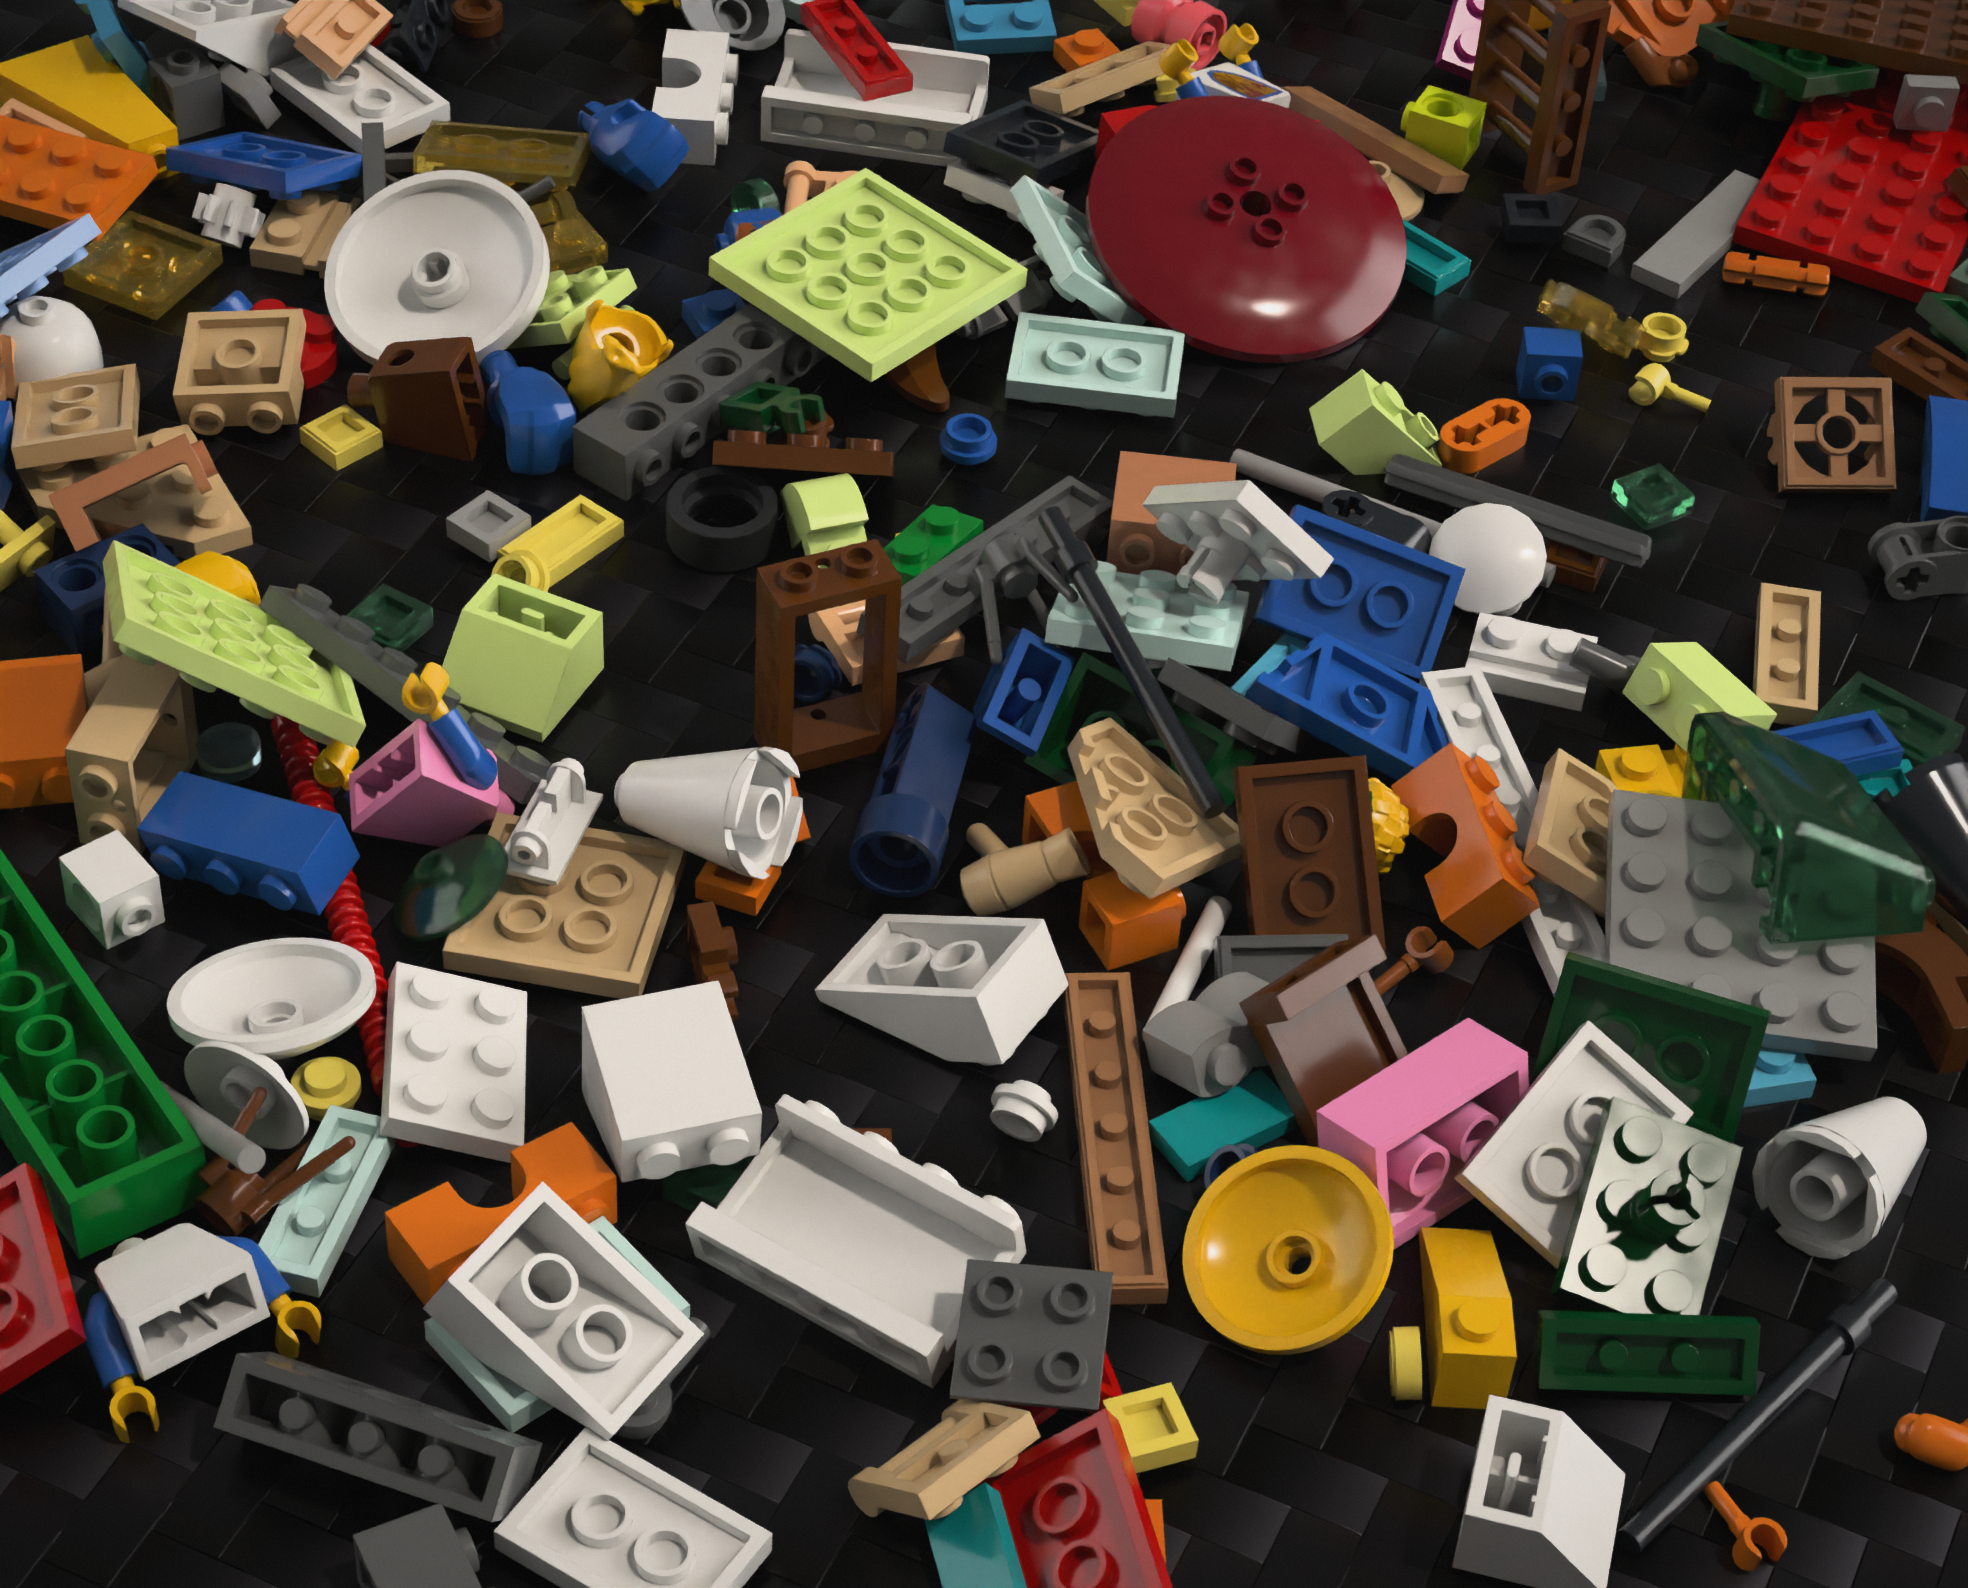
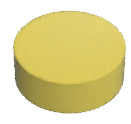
(1405, 1363)

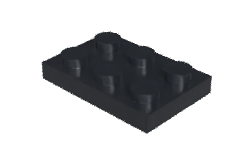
(1023, 142)

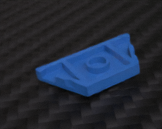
(1353, 705)

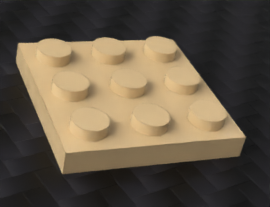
(588, 931)

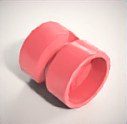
(1180, 19)

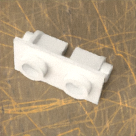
(552, 824)

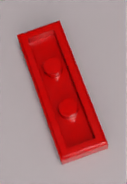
(856, 48)

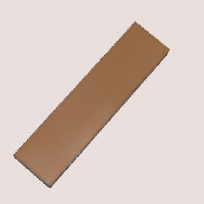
(1378, 142)

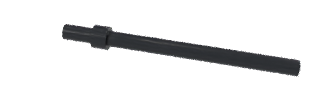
(1078, 568)
(1838, 1335)

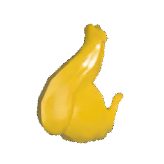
(613, 354)

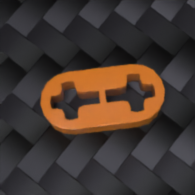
(1483, 435)

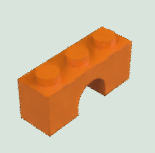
(1457, 813)
(1112, 917)
(440, 1230)

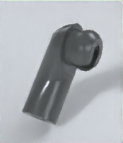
(1604, 665)

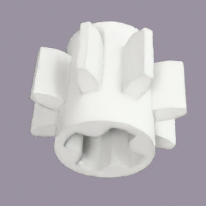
(228, 215)

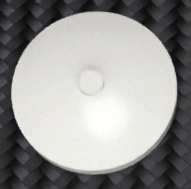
(436, 263)

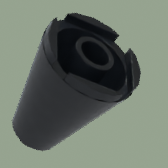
(1935, 825)

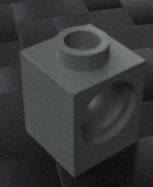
(188, 91)

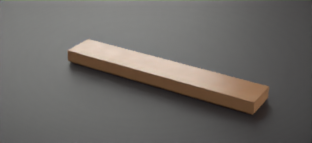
(1114, 1137)

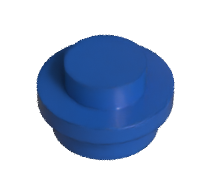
(968, 439)

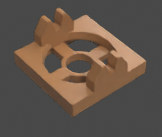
(1794, 474)

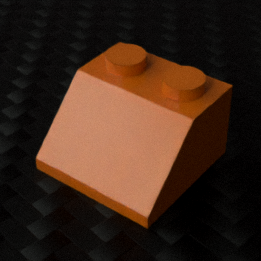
(38, 716)

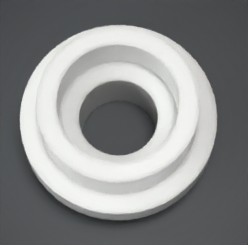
(1023, 1110)

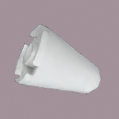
(717, 805)
(1839, 1175)

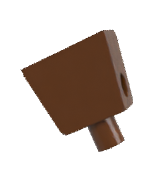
(427, 396)

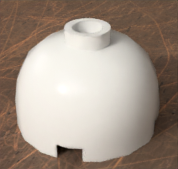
(50, 339)

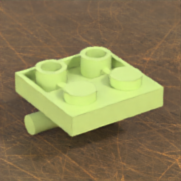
(564, 311)

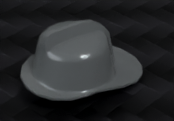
(750, 23)

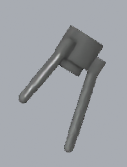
(1012, 569)

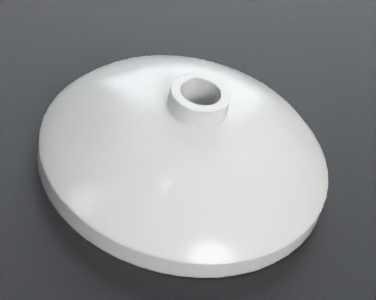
(273, 996)

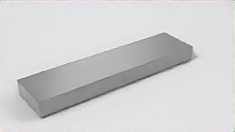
(1696, 239)

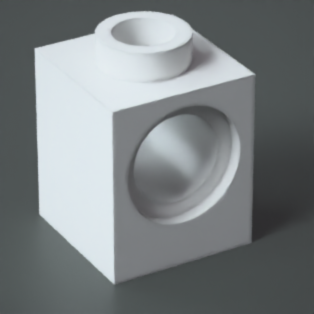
(112, 889)

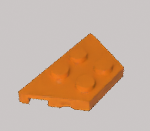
(1665, 24)

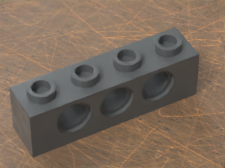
(377, 1435)

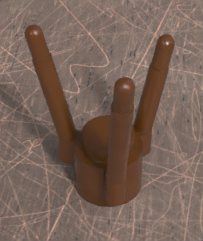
(238, 1198)

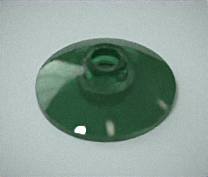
(450, 887)

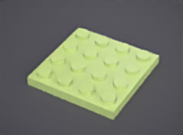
(867, 273)
(227, 646)

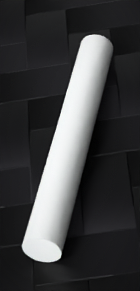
(1194, 954)

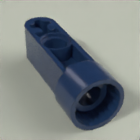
(909, 812)

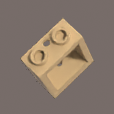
(130, 748)

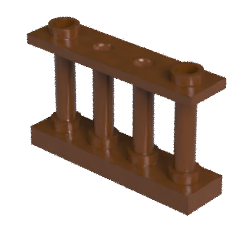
(1567, 86)

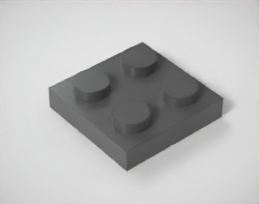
(1218, 702)

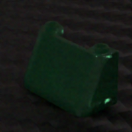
(1814, 834)

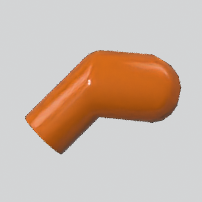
(1933, 1440)

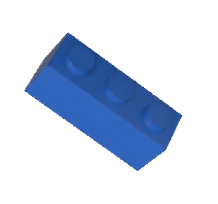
(248, 843)

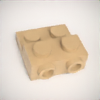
(240, 370)

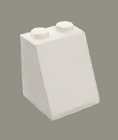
(668, 1082)

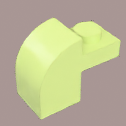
(824, 513)

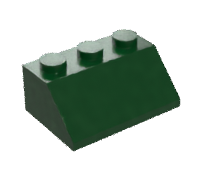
(1102, 691)

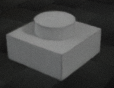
(249, 94)
(1926, 102)
(487, 525)

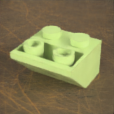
(523, 655)

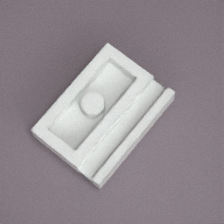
(1529, 660)

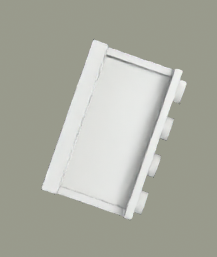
(822, 110)
(856, 1237)

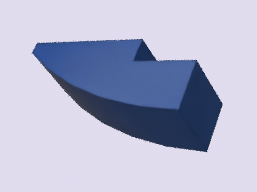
(1944, 459)

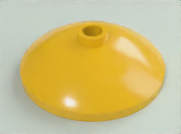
(1265, 1219)

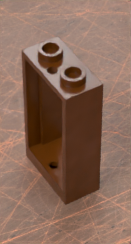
(844, 725)

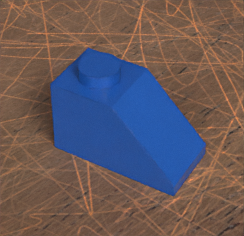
(1023, 691)

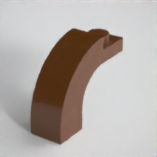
(1930, 982)

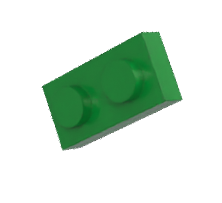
(931, 539)

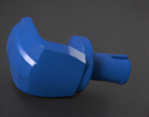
(634, 142)
(531, 412)

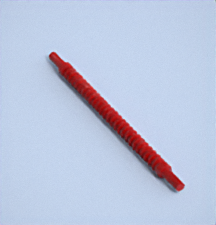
(345, 909)

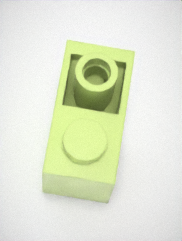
(1369, 424)

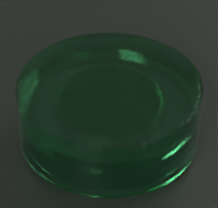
(753, 195)

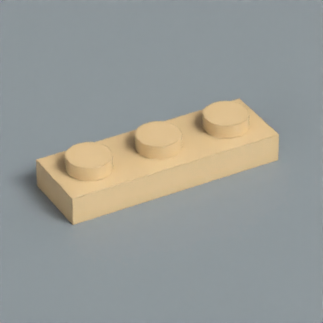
(1100, 80)
(1787, 652)

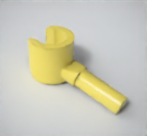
(1655, 382)

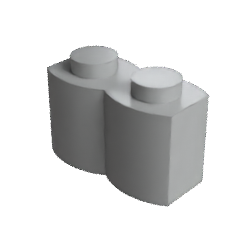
(1207, 1040)

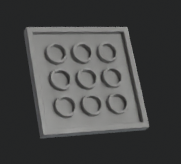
(1692, 917)

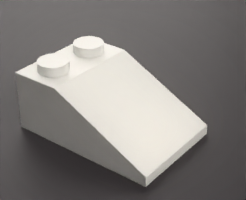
(225, 28)
(950, 982)
(564, 1315)

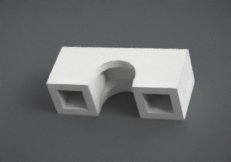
(698, 90)

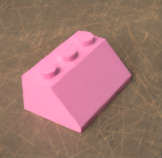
(1426, 1120)

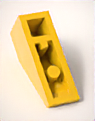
(1466, 1317)

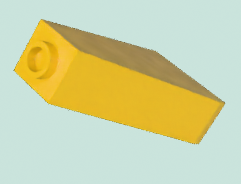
(90, 96)

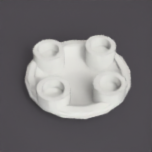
(1500, 555)

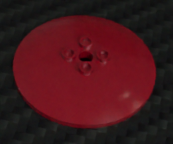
(1233, 282)

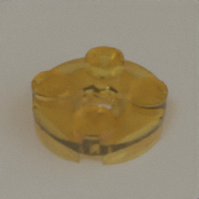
(1578, 310)

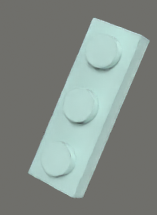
(320, 1216)

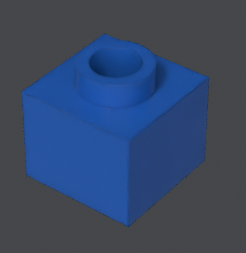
(1549, 363)

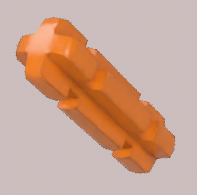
(1775, 274)

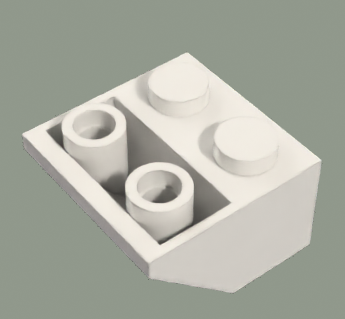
(1539, 1501)

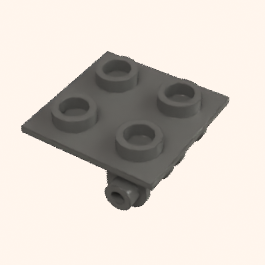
(1032, 1335)

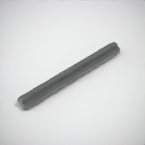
(1553, 521)

